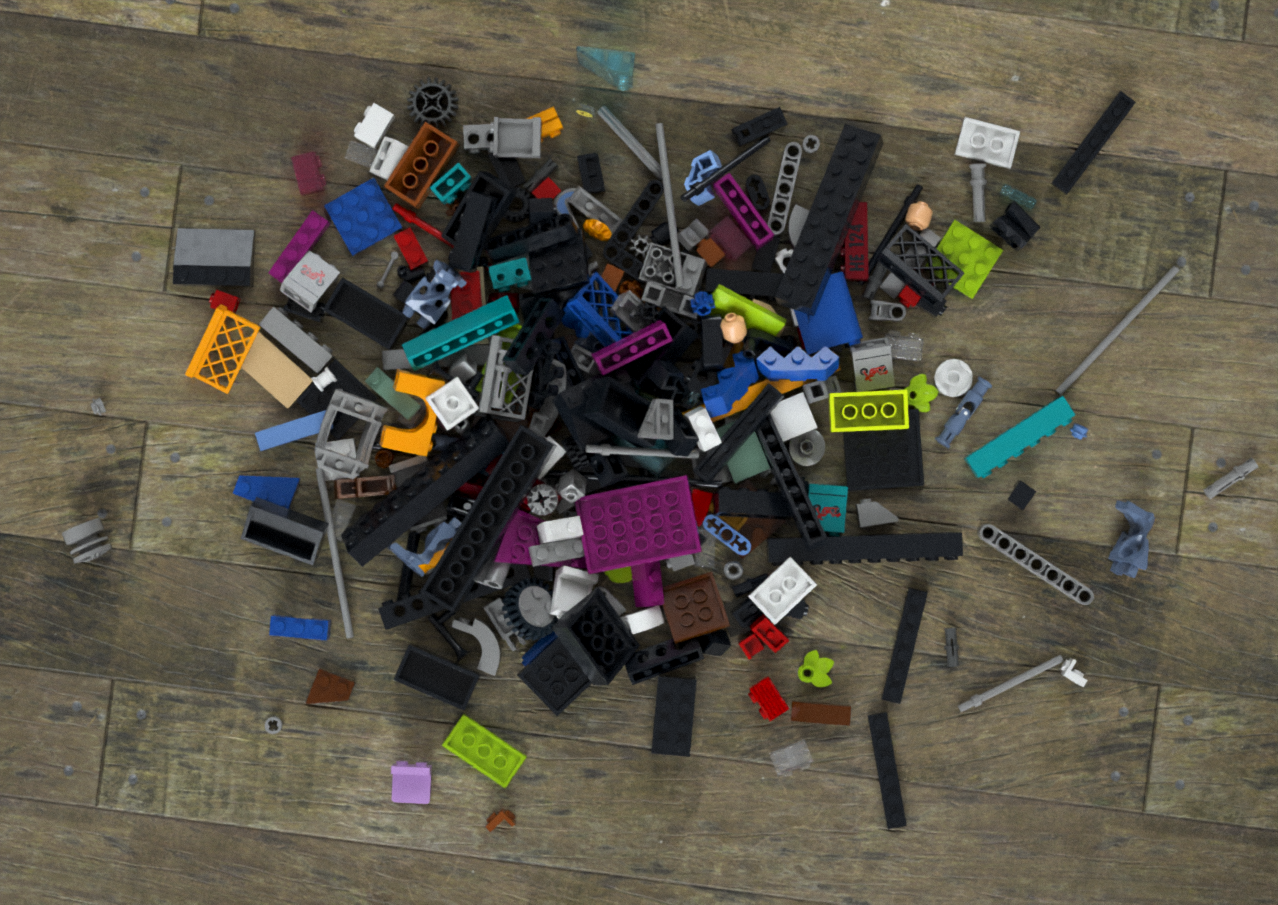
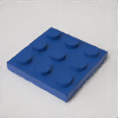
(363, 216)

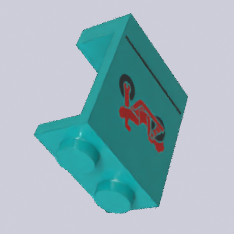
(829, 506)

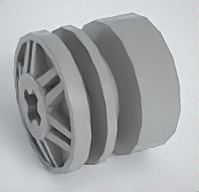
(87, 540)

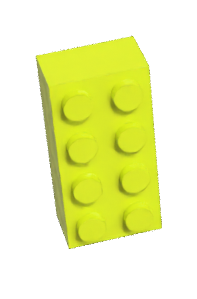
(868, 411)

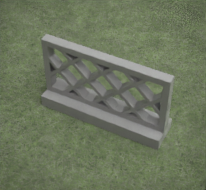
(489, 383)

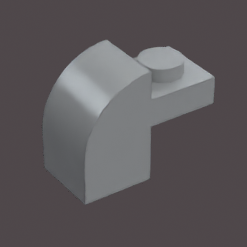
(463, 367)
(820, 389)

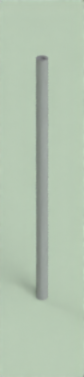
(669, 206)
(1117, 330)
(334, 553)

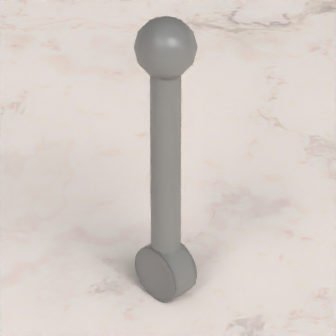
(394, 255)

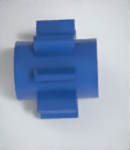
(702, 303)

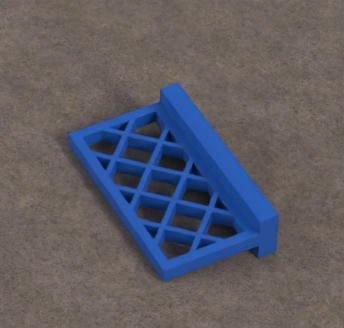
(590, 318)

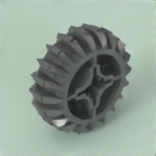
(438, 96)

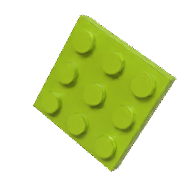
(970, 254)

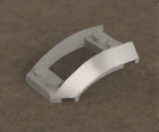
(357, 407)

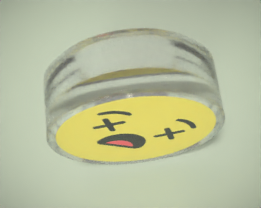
(585, 110)

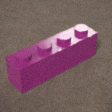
(743, 211)
(301, 243)
(631, 347)
(647, 584)

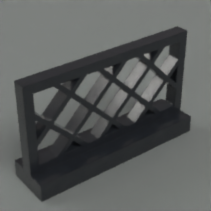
(913, 279)

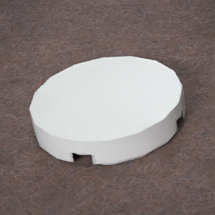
(953, 378)

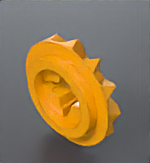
(597, 229)

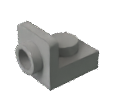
(692, 234)

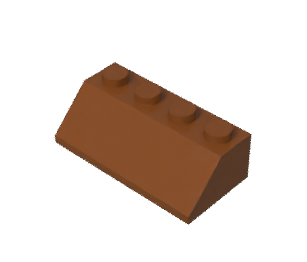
(422, 165)

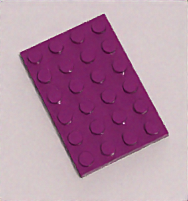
(638, 525)

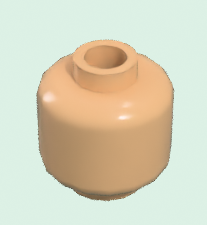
(918, 216)
(733, 328)

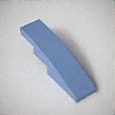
(290, 431)

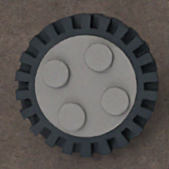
(529, 609)

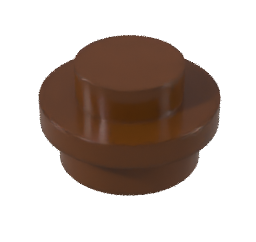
(384, 458)

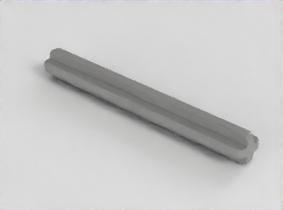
(630, 141)

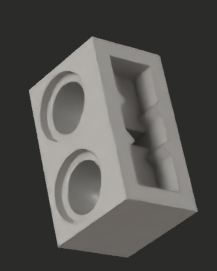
(482, 132)

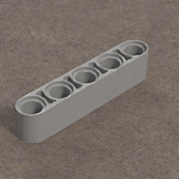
(788, 180)

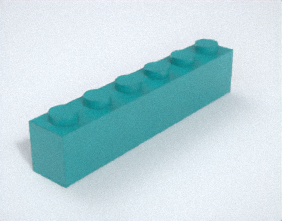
(460, 333)
(1020, 436)

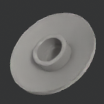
(813, 452)

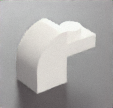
(643, 619)

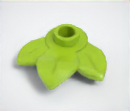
(922, 393)
(819, 668)

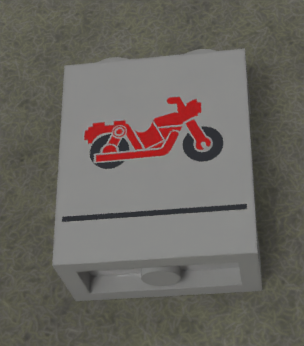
(309, 280)
(872, 365)

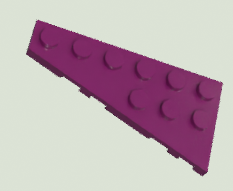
(520, 536)

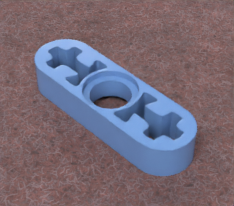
(727, 542)

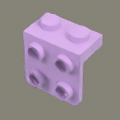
(411, 782)

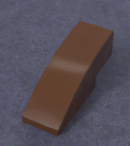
(364, 486)
(821, 713)

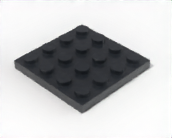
(884, 457)

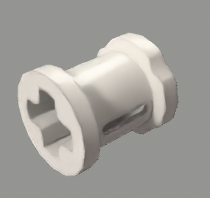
(324, 379)

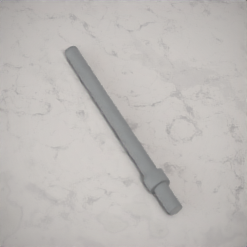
(606, 449)
(977, 700)

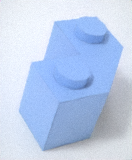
(701, 168)

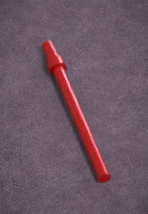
(410, 217)

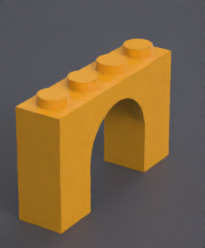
(417, 439)

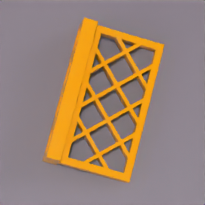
(208, 341)

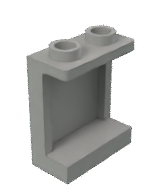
(516, 138)

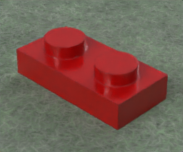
(411, 248)
(769, 633)

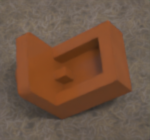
(495, 819)

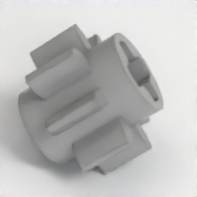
(636, 243)

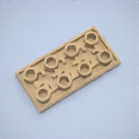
(274, 370)

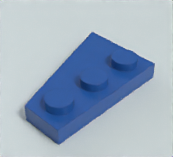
(272, 489)

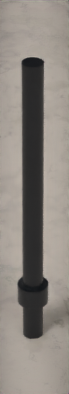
(698, 187)
(894, 227)

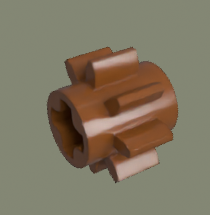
(633, 286)

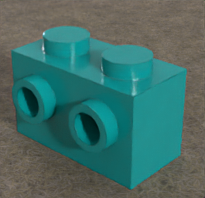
(451, 184)
(510, 274)

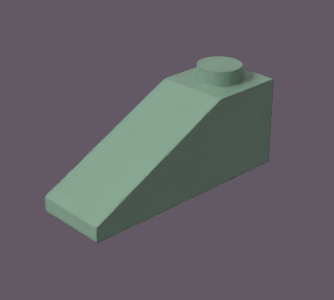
(383, 385)

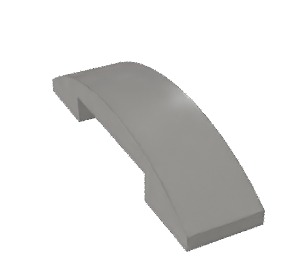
(892, 284)
(544, 419)

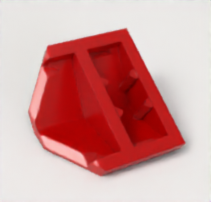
(701, 504)

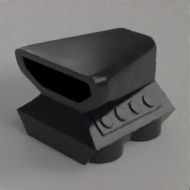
(1015, 226)

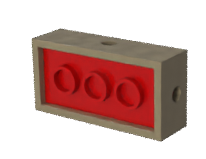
(468, 297)

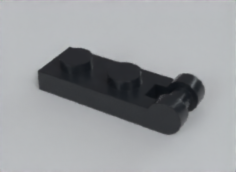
(760, 126)

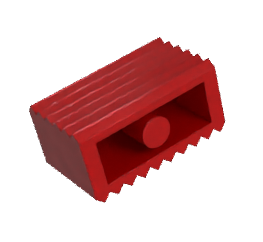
(768, 698)

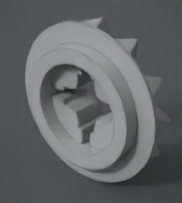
(549, 504)

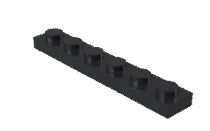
(1093, 142)
(738, 433)
(904, 645)
(887, 770)

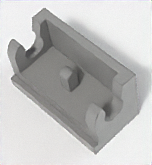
(626, 307)

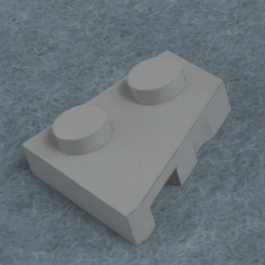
(658, 421)

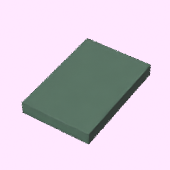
(748, 459)

